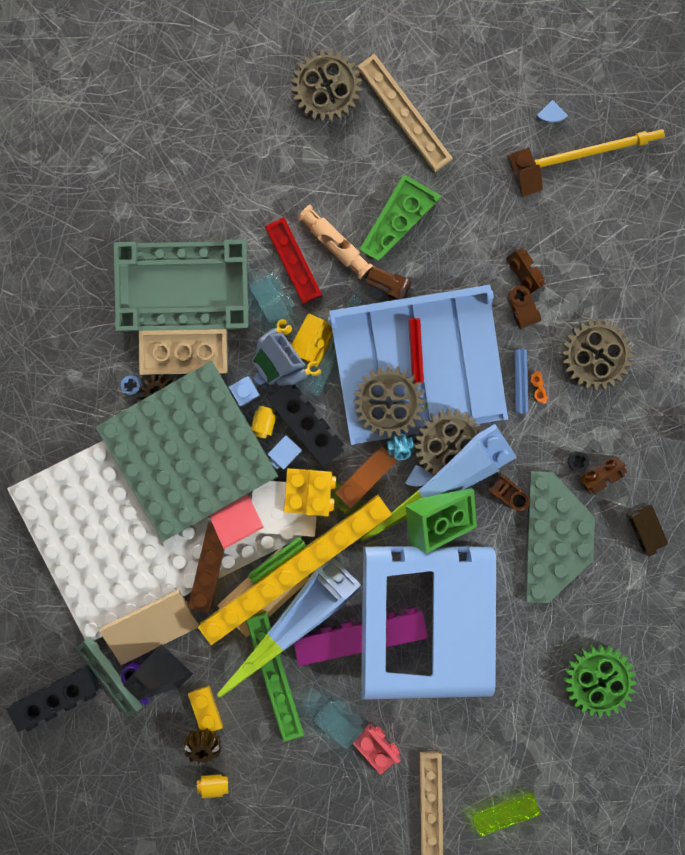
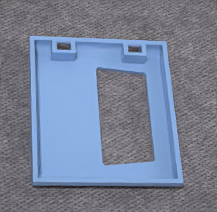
(461, 623)

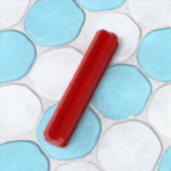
(416, 349)

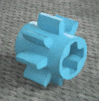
(400, 446)

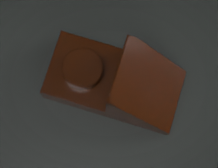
(526, 172)

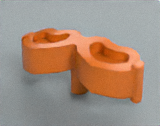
(540, 393)

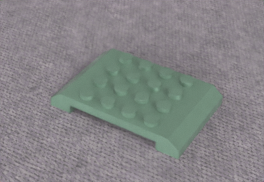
(181, 286)

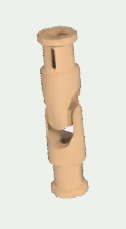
(324, 232)

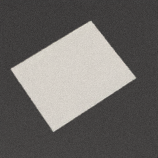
(300, 523)

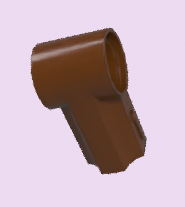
(393, 285)

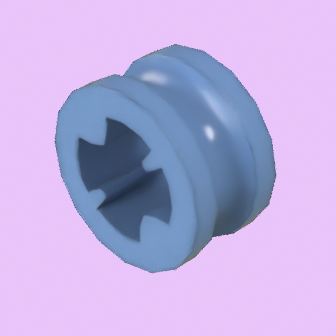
(127, 380)

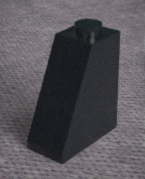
(157, 675)

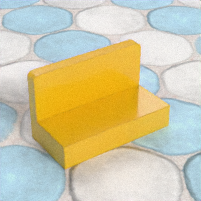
(313, 339)

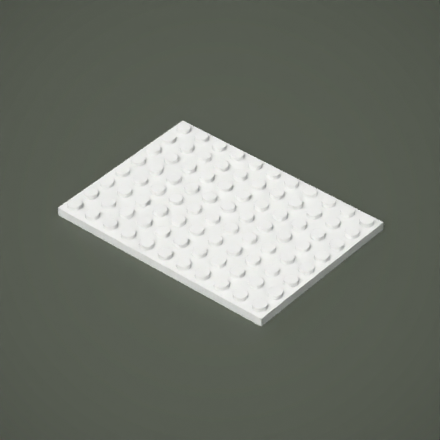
(106, 546)

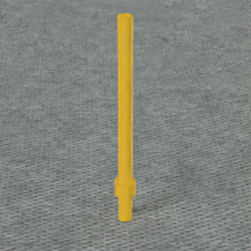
(640, 139)

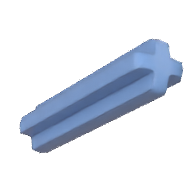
(521, 381)

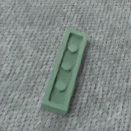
(107, 675)

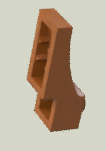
(365, 477)

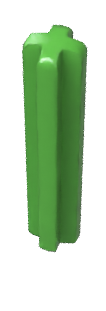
(277, 560)

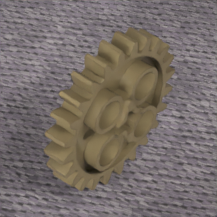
(344, 79)
(607, 337)
(390, 421)
(435, 430)

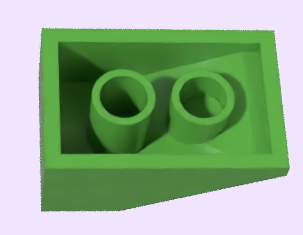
(440, 518)

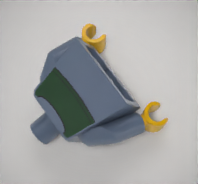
(278, 360)

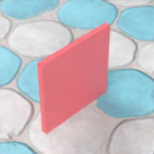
(236, 521)

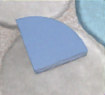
(551, 113)
(418, 476)

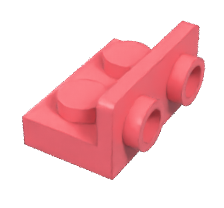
(377, 749)

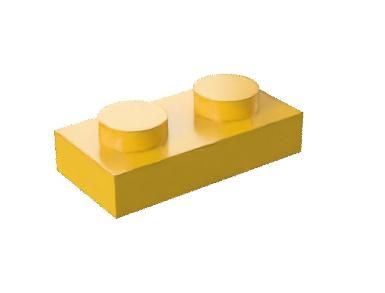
(205, 709)

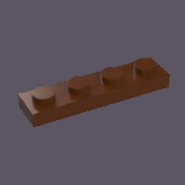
(207, 571)

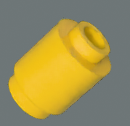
(263, 421)
(212, 786)

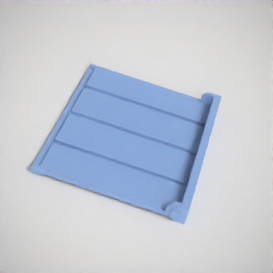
(457, 355)

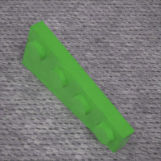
(403, 210)

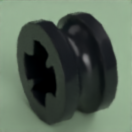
(571, 459)

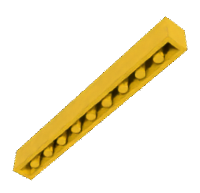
(294, 569)

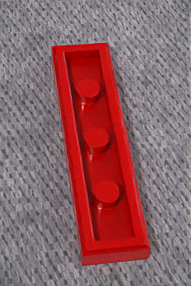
(293, 260)

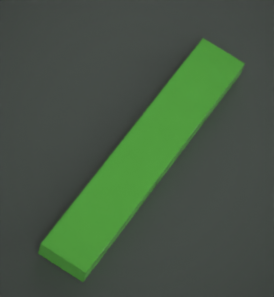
(276, 682)

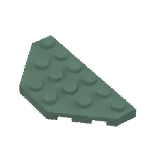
(557, 537)

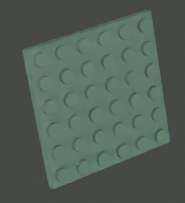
(187, 451)

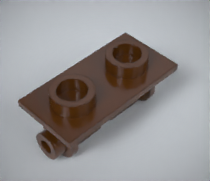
(519, 262)
(612, 469)

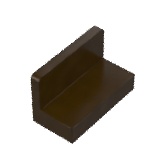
(647, 530)

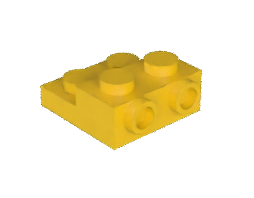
(309, 492)

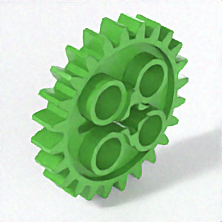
(608, 698)

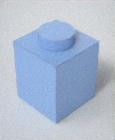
(244, 391)
(284, 453)

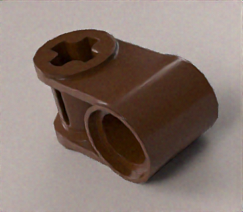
(524, 311)
(508, 492)

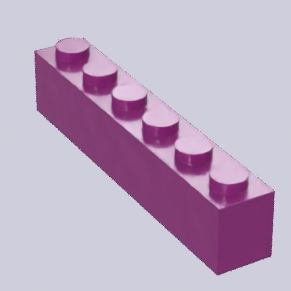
(347, 638)

